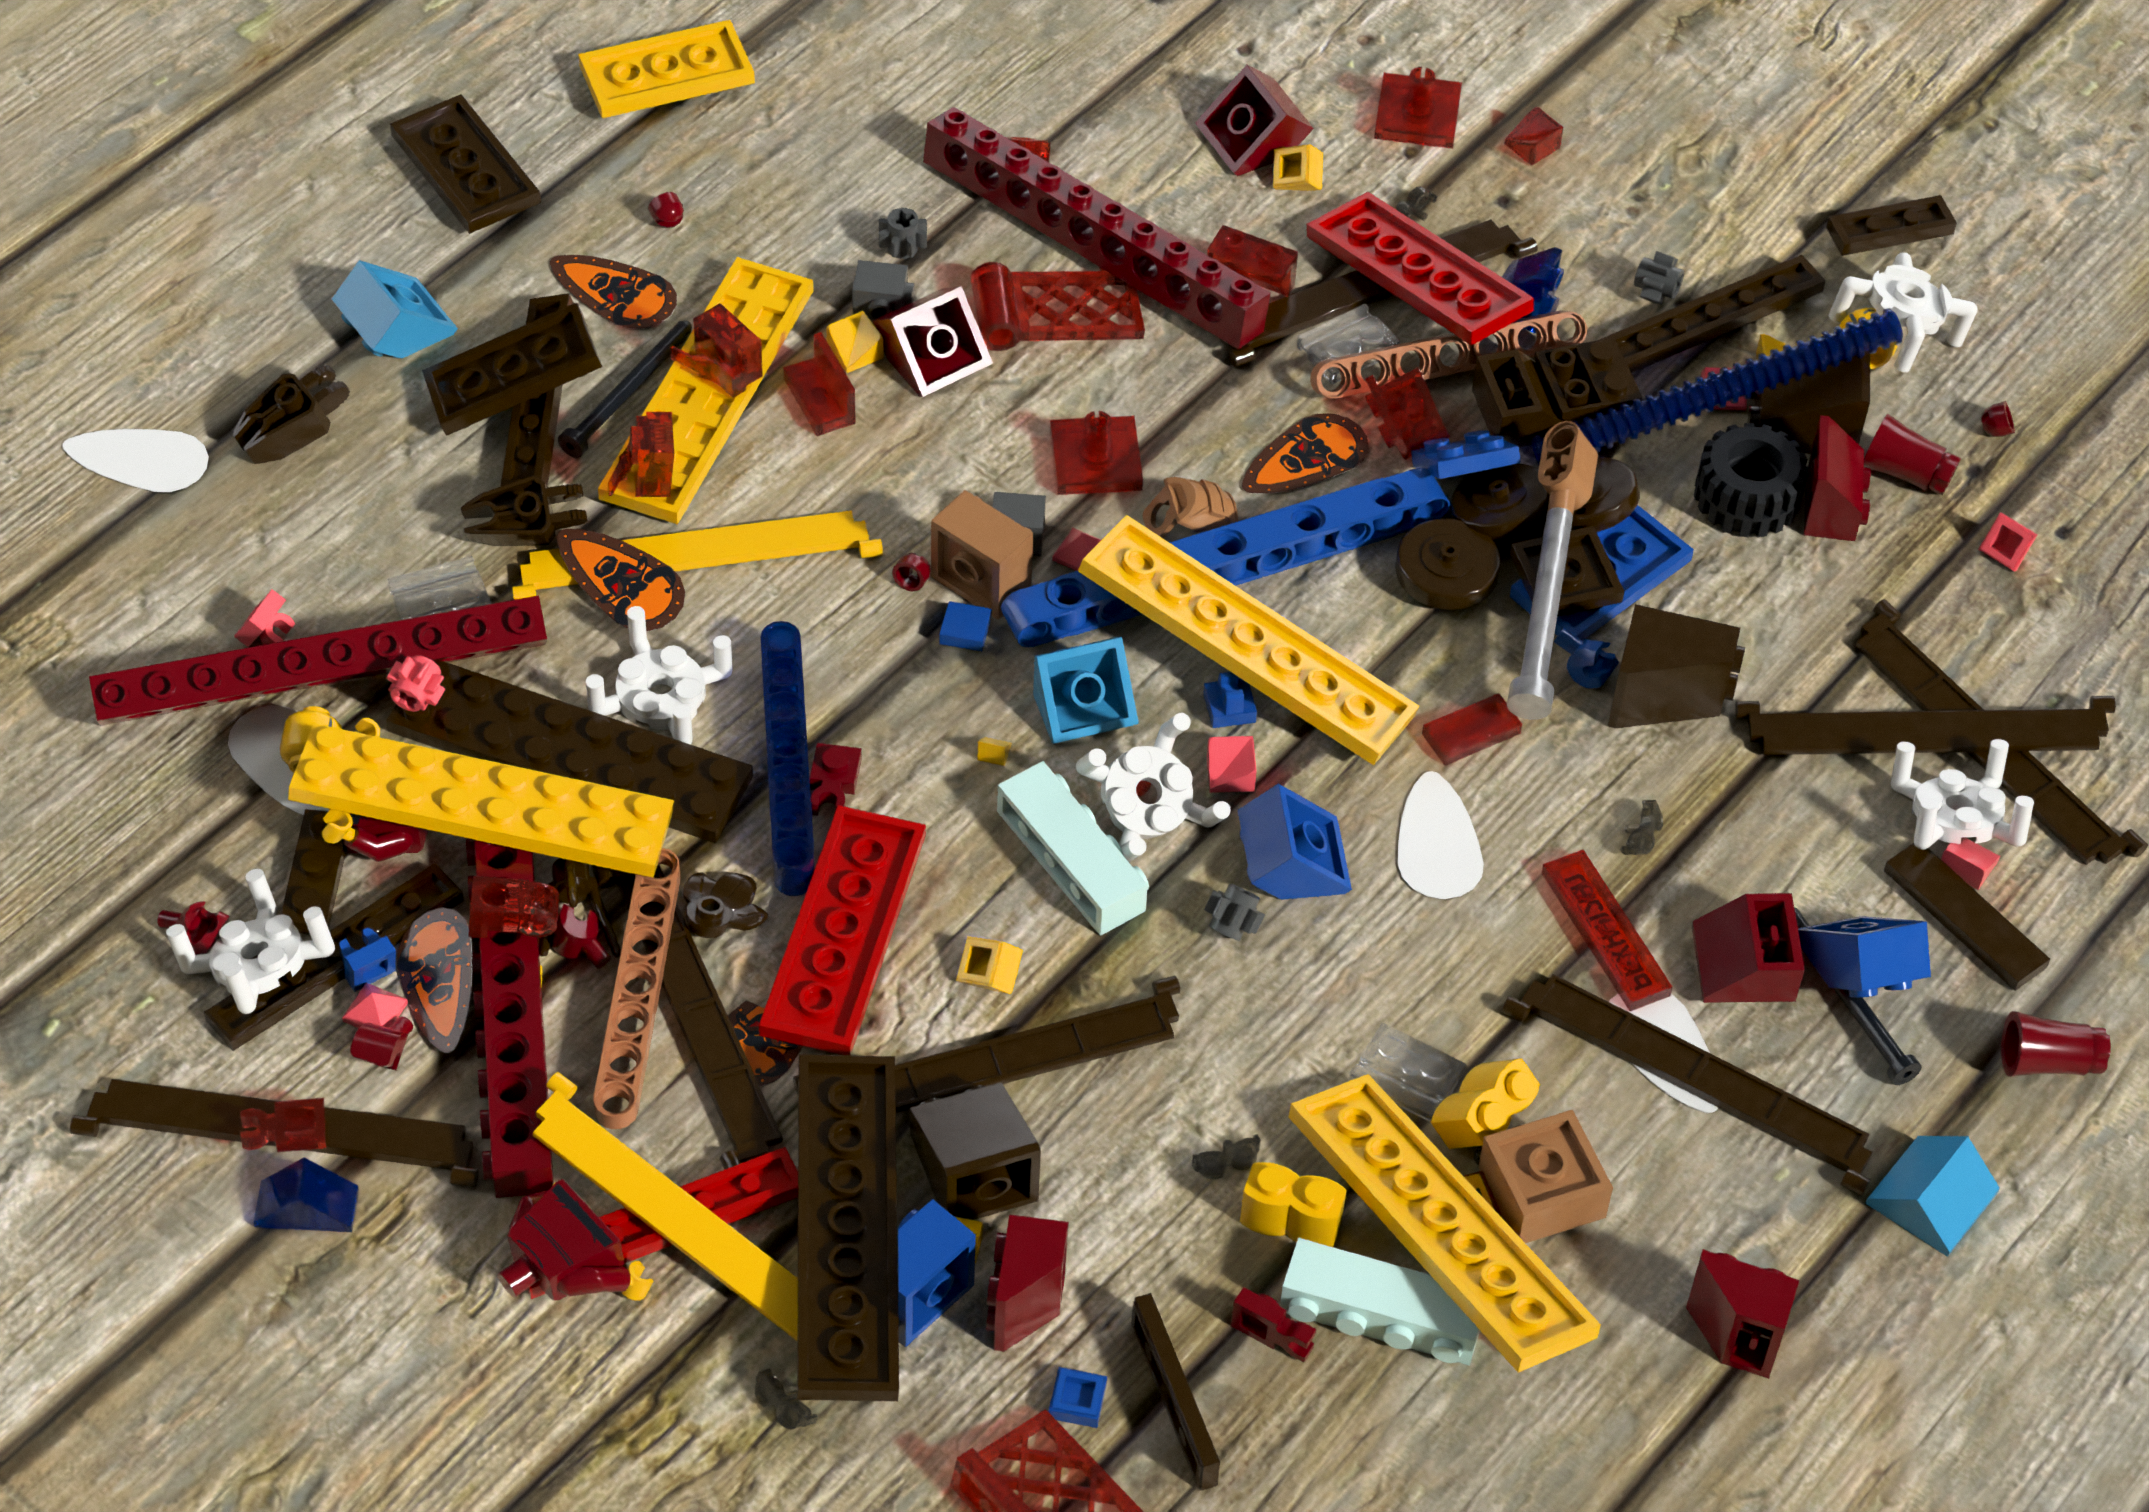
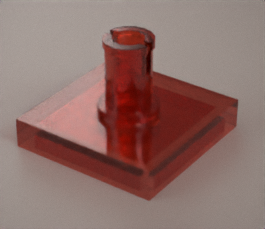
(1418, 109)
(1096, 454)

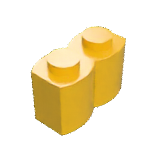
(1485, 1102)
(1292, 1205)

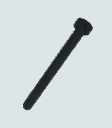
(575, 440)
(1902, 1067)

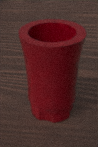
(1910, 457)
(2052, 1047)

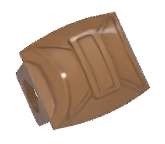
(1192, 504)

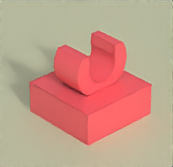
(263, 620)

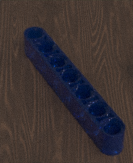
(787, 758)

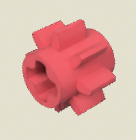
(415, 683)

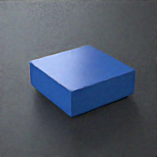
(965, 626)
(1078, 1397)

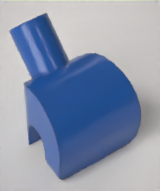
(1588, 662)

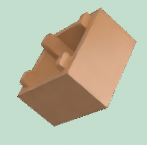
(980, 552)
(1545, 1176)

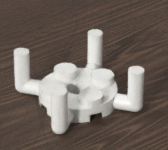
(1914, 300)
(657, 667)
(1169, 778)
(1977, 804)
(268, 936)

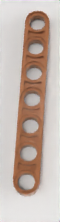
(1429, 354)
(637, 1005)

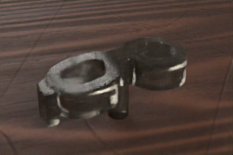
(1416, 200)
(1642, 835)
(1238, 1155)
(789, 1411)

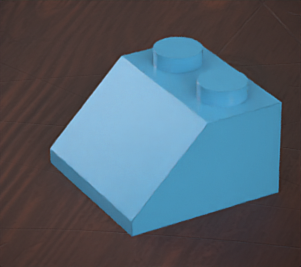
(391, 311)

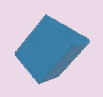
(1084, 690)
(1936, 1190)

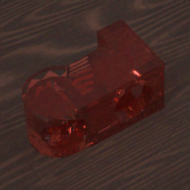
(512, 907)

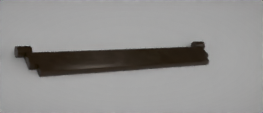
(1355, 289)
(1927, 729)
(2023, 774)
(707, 1033)
(1039, 1049)
(1699, 1074)
(219, 1118)

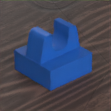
(1229, 701)
(369, 962)

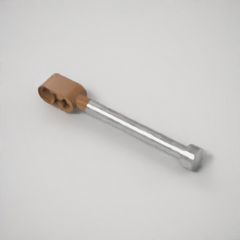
(1568, 476)

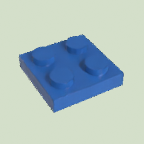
(1474, 454)

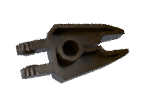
(289, 414)
(522, 513)

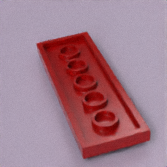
(1420, 268)
(843, 931)

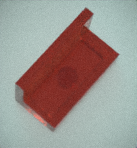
(822, 389)

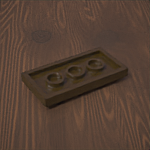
(465, 163)
(511, 369)

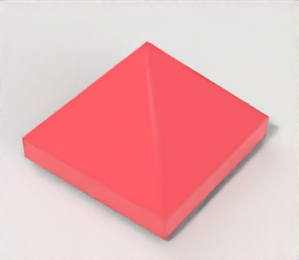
(2008, 542)
(1075, 548)
(374, 1007)

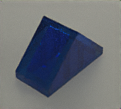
(306, 1199)

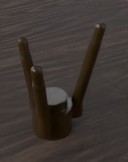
(574, 885)

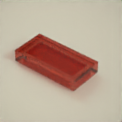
(1471, 729)

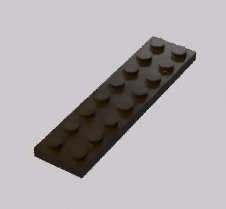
(546, 735)
(847, 1229)

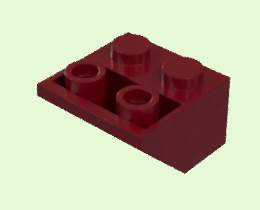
(1749, 950)
(1026, 1278)
(1741, 1310)

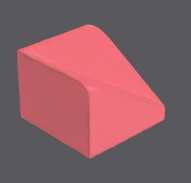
(1231, 764)

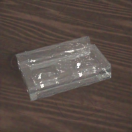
(1346, 335)
(438, 589)
(1409, 1070)

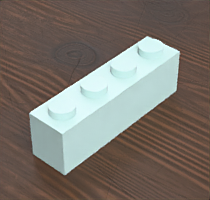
(1072, 847)
(1376, 1302)

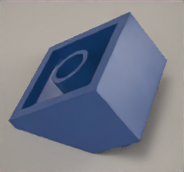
(1292, 846)
(1868, 953)
(933, 1267)

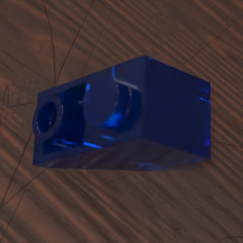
(1540, 278)

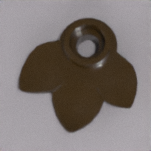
(721, 904)

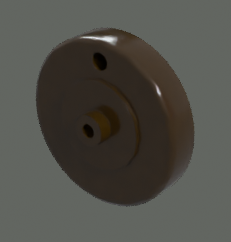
(1612, 498)
(1501, 502)
(1447, 564)

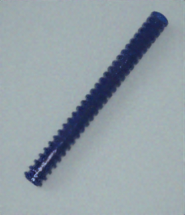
(1738, 381)

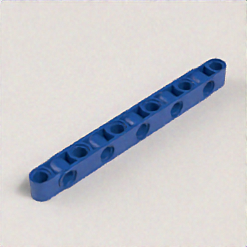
(1242, 551)

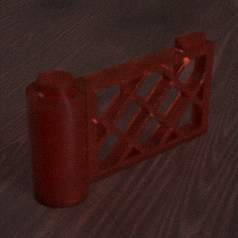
(1004, 316)

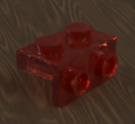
(1256, 259)
(1407, 412)

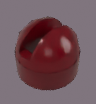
(666, 210)
(1998, 420)
(904, 568)

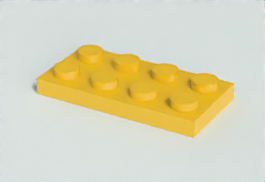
(666, 68)

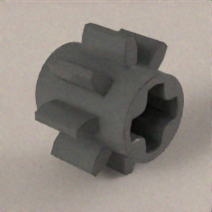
(902, 233)
(1659, 277)
(1234, 912)

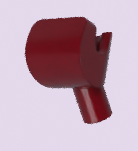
(199, 924)
(578, 938)
(381, 1044)

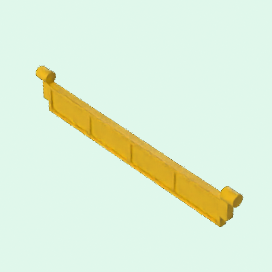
(721, 547)
(666, 1207)

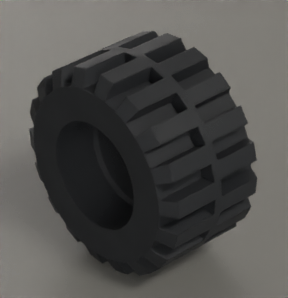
(1755, 455)

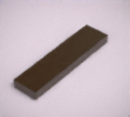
(1967, 915)
(1175, 1392)

